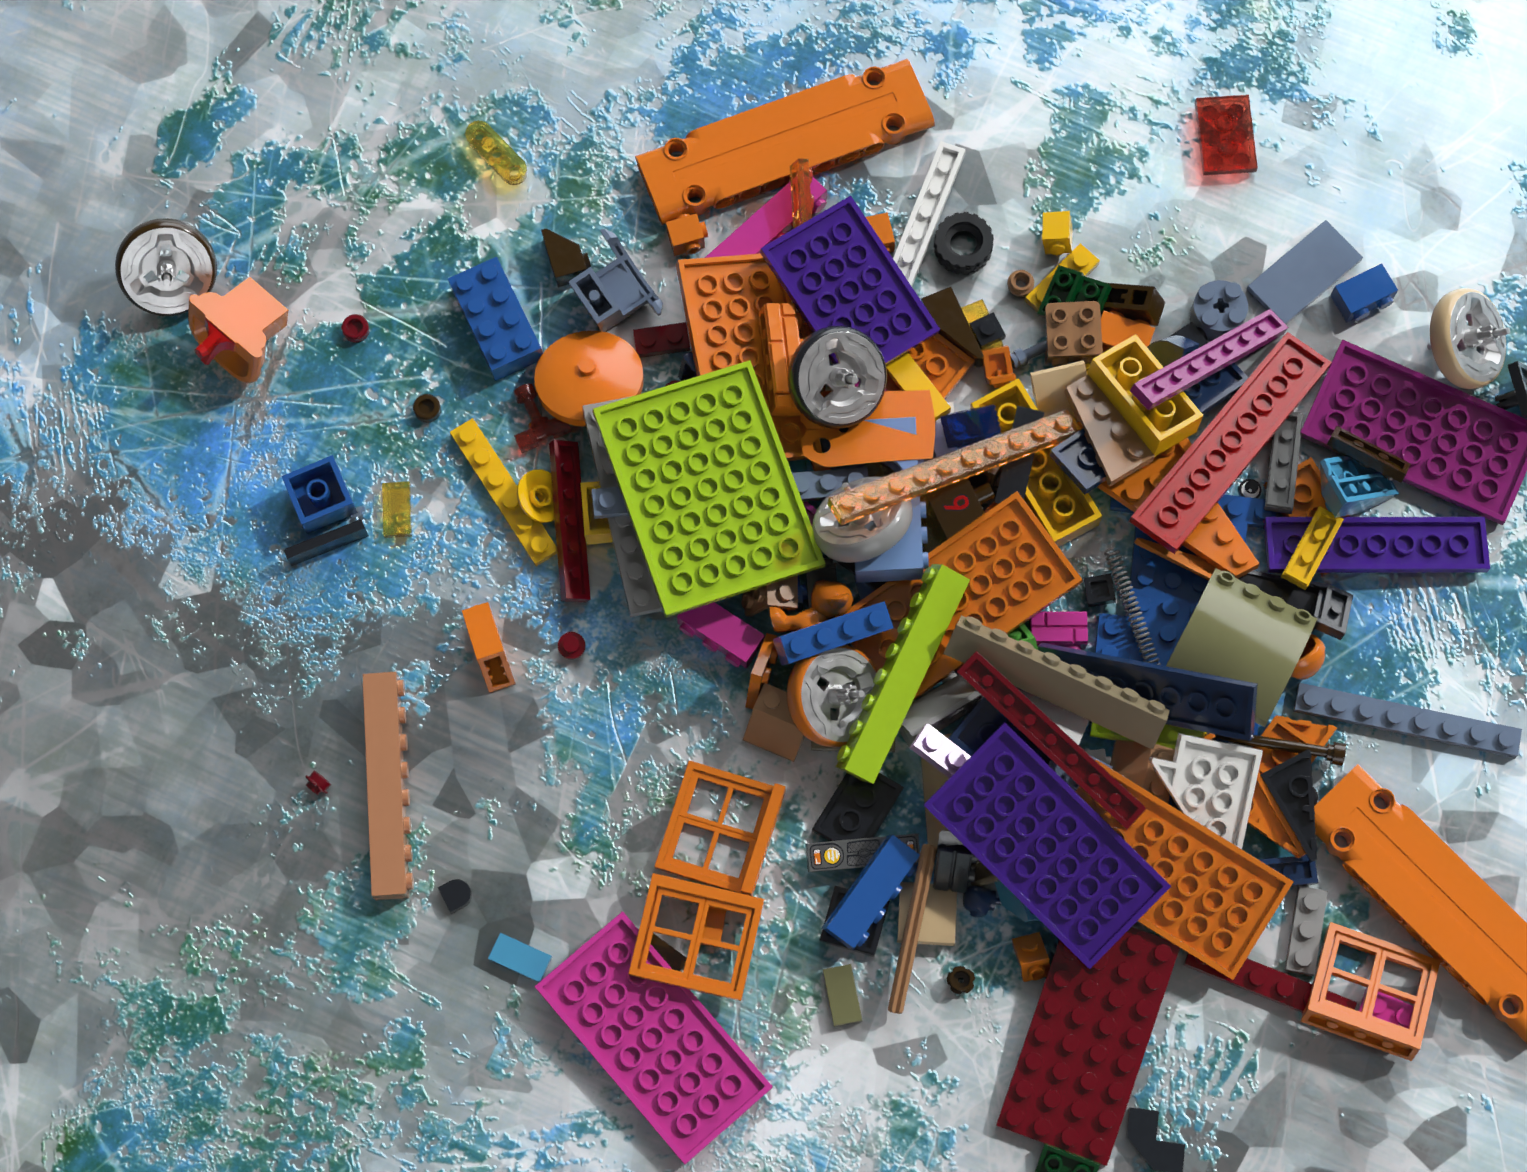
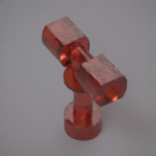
(539, 426)

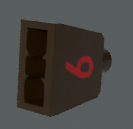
(959, 505)

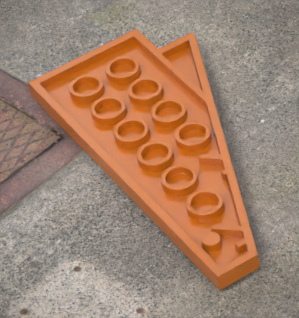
(1215, 536)

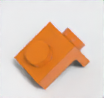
(998, 366)
(1031, 956)

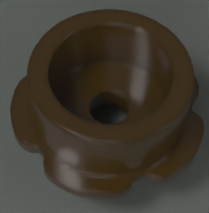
(960, 972)

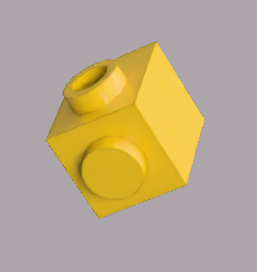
(1057, 232)

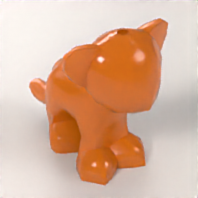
(828, 601)

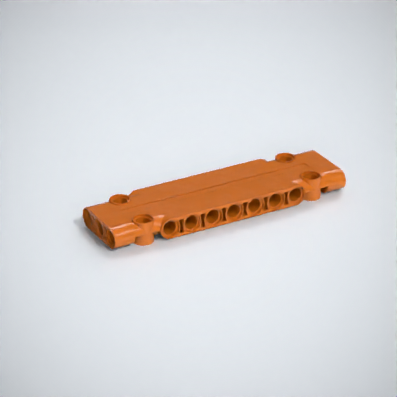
(756, 147)
(1429, 892)

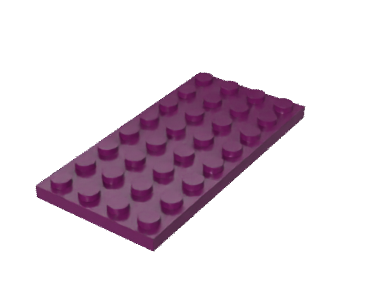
(1452, 439)

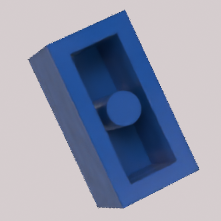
(1364, 293)

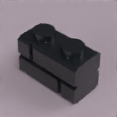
(952, 864)

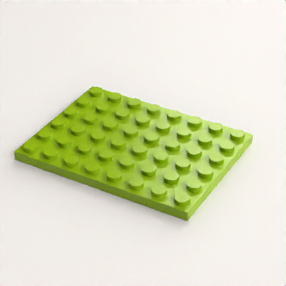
(708, 488)

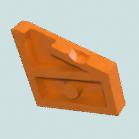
(761, 671)

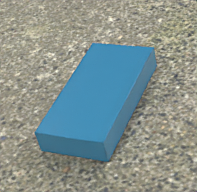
(520, 957)

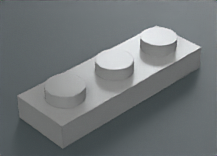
(1306, 931)

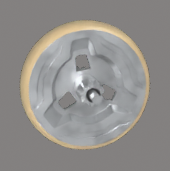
(1450, 334)

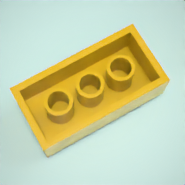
(1116, 374)

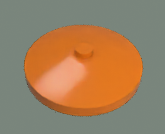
(586, 371)

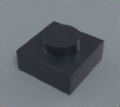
(987, 330)
(1099, 590)

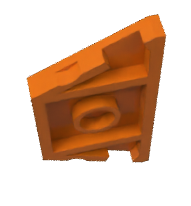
(1292, 730)

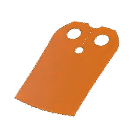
(874, 442)

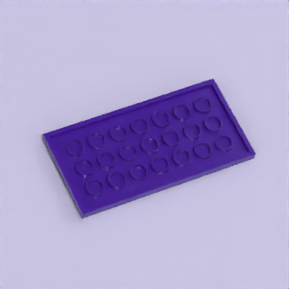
(1047, 845)

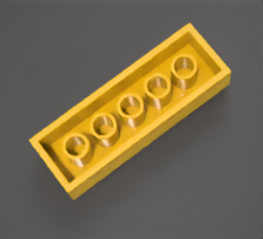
(1049, 491)

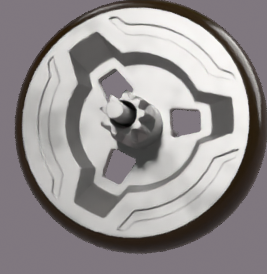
(142, 253)

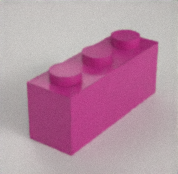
(722, 632)

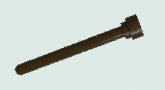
(1332, 752)

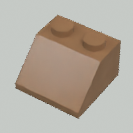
(772, 725)
(1132, 762)

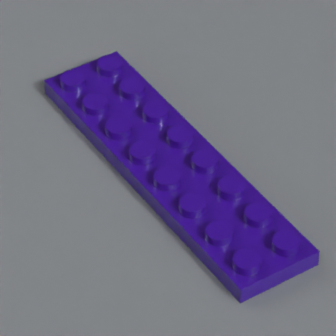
(1387, 545)

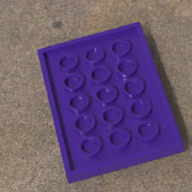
(847, 278)

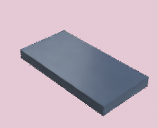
(1305, 272)

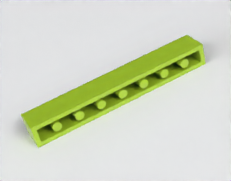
(902, 673)

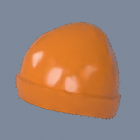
(1310, 659)

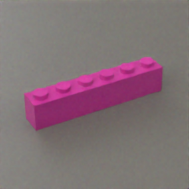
(767, 223)

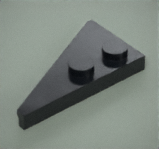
(1293, 791)

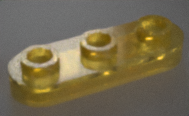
(494, 143)

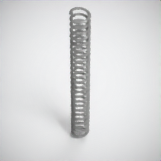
(1129, 605)

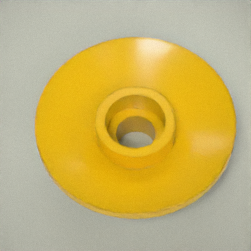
(538, 484)

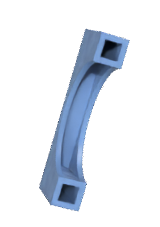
(907, 557)

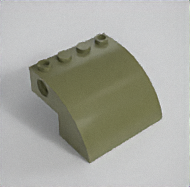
(1244, 638)

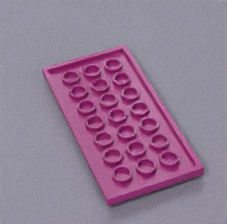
(653, 1041)

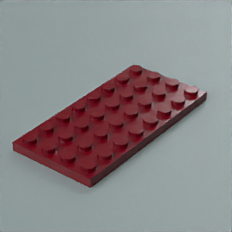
(1088, 1045)

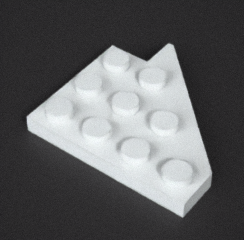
(1212, 783)

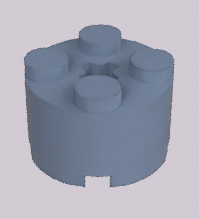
(1217, 297)

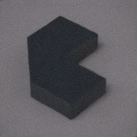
(1142, 1134)

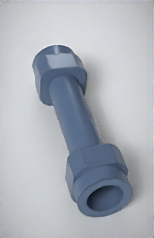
(1020, 357)

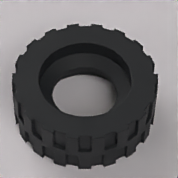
(968, 223)

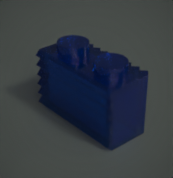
(970, 426)

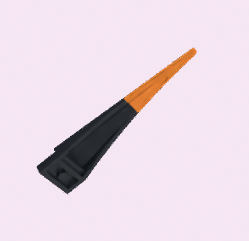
(1321, 600)

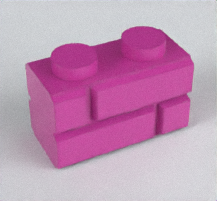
(1060, 629)

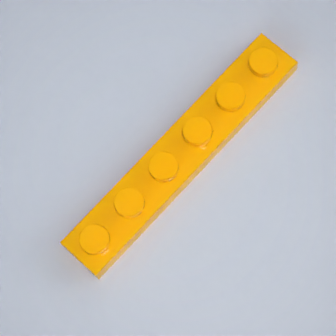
(503, 491)

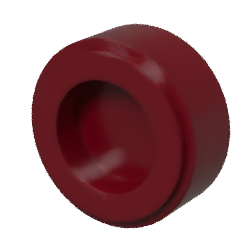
(355, 328)

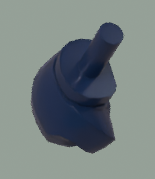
(980, 900)

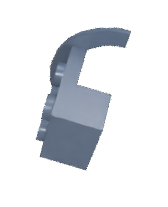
(615, 289)

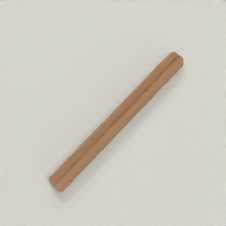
(912, 928)

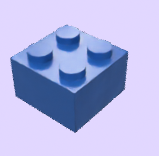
(319, 494)

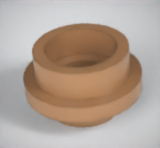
(1020, 275)

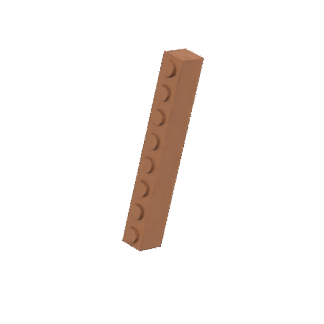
(386, 786)

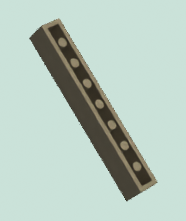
(1060, 683)

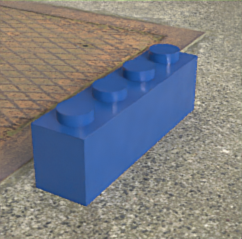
(833, 633)
(871, 891)

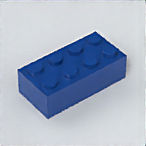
(495, 318)

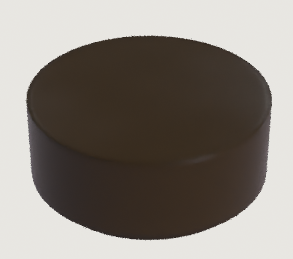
(427, 408)

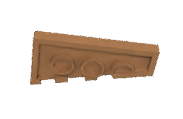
(1112, 438)

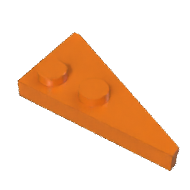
(1269, 820)

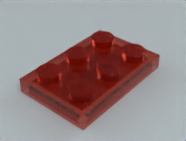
(1226, 135)

